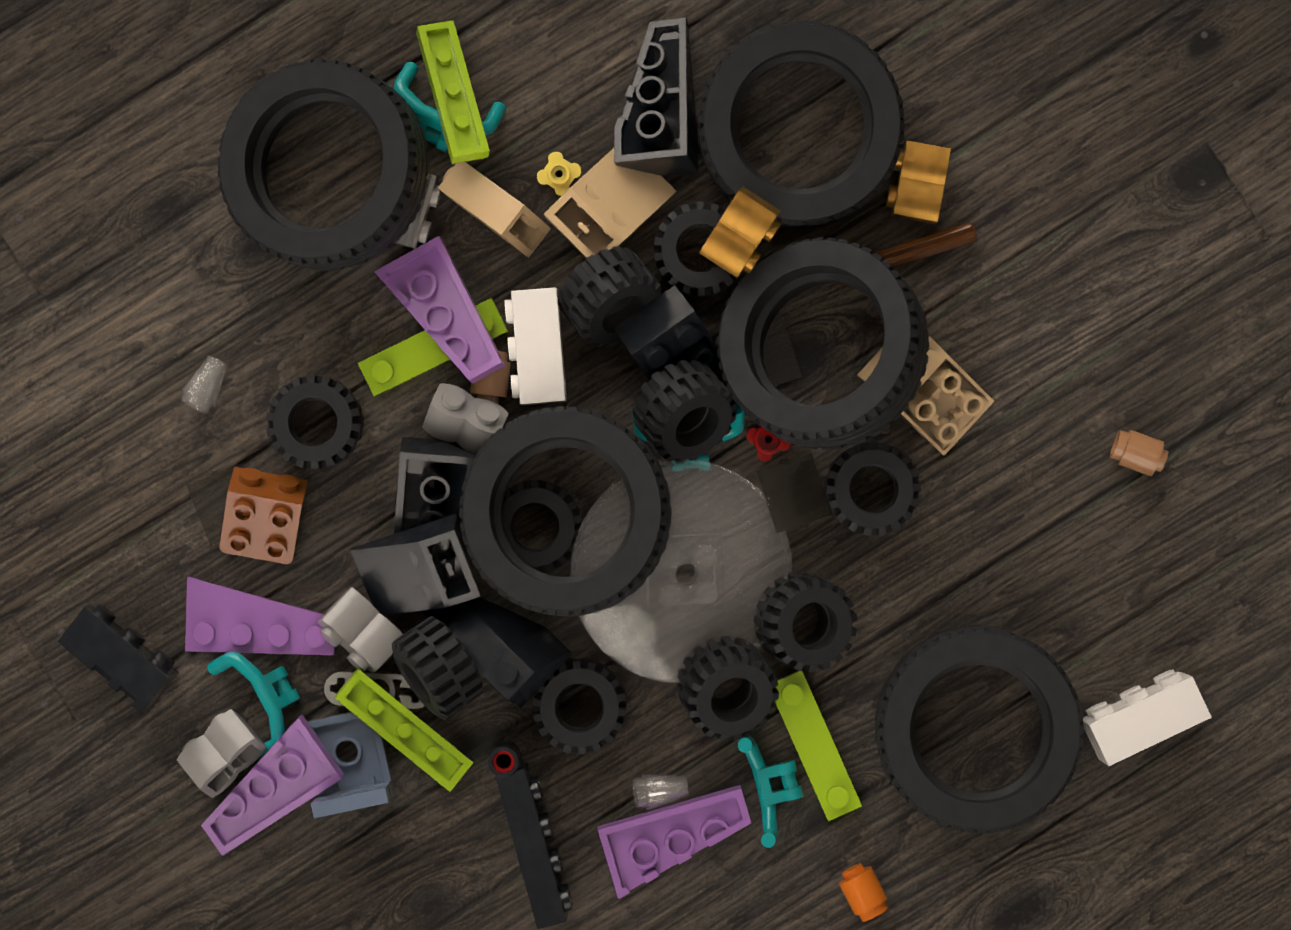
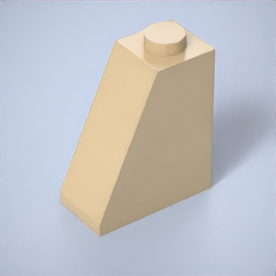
(494, 207)

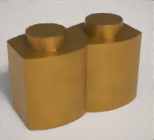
(919, 182)
(740, 232)

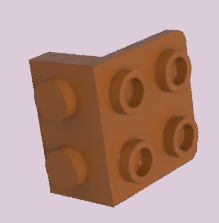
(262, 515)

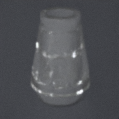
(204, 386)
(657, 790)

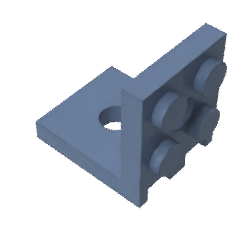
(365, 779)

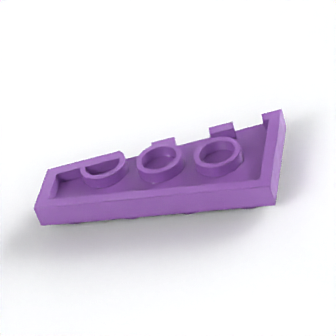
(440, 302)
(247, 623)
(279, 783)
(658, 839)

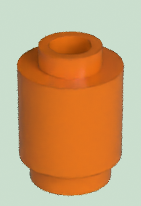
(863, 892)

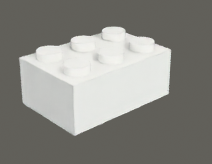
(536, 346)
(1144, 716)

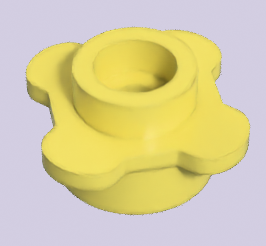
(556, 163)

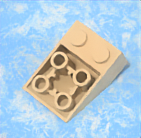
(607, 206)
(945, 401)

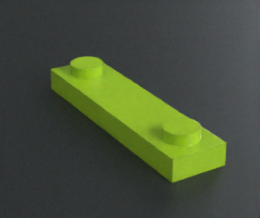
(452, 92)
(418, 354)
(403, 730)
(815, 746)

